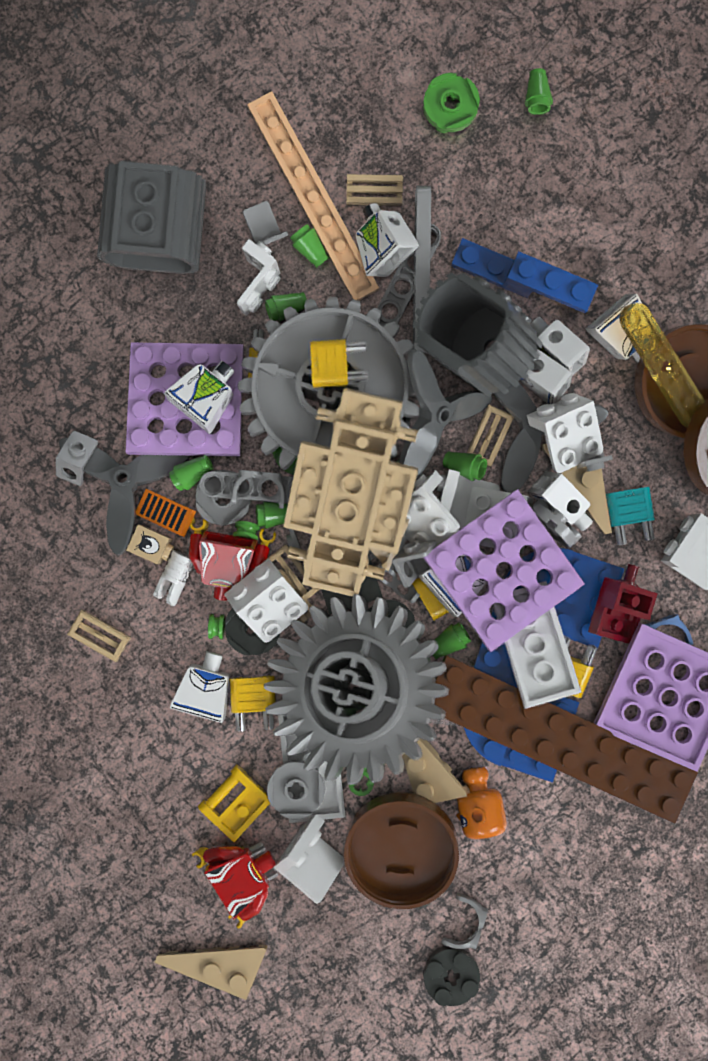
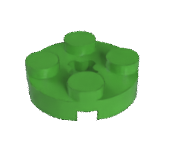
(444, 117)

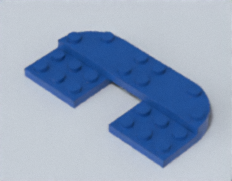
(575, 619)

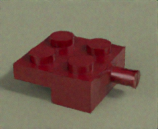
(621, 607)

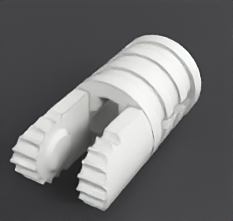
(177, 572)

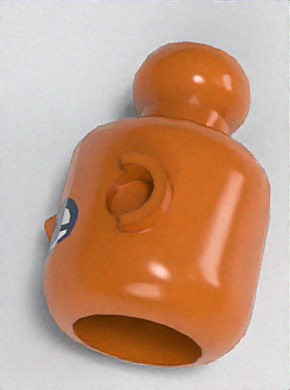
(483, 809)

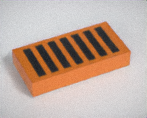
(165, 512)

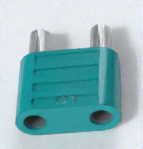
(630, 508)

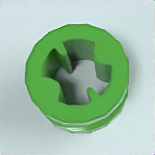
(246, 529)
(216, 626)
(362, 792)

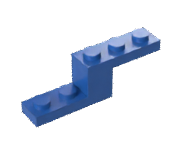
(525, 275)

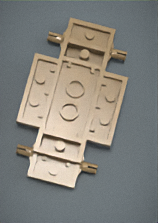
(351, 493)

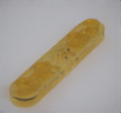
(651, 342)

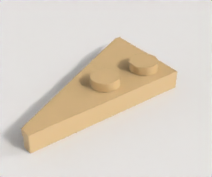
(592, 487)
(432, 776)
(225, 969)

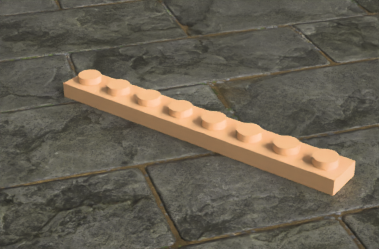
(312, 196)

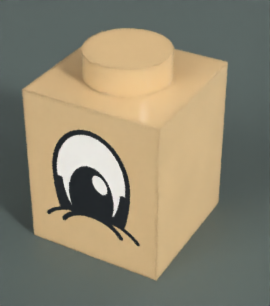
(150, 545)

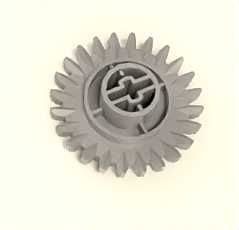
(284, 374)
(401, 689)

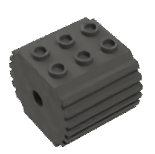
(151, 217)
(462, 320)

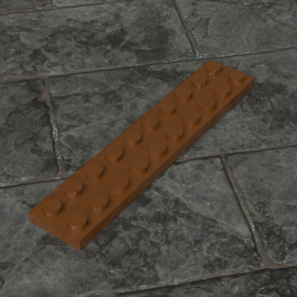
(563, 741)

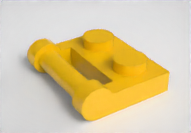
(241, 810)

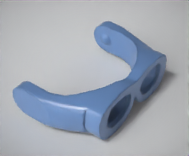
(672, 620)

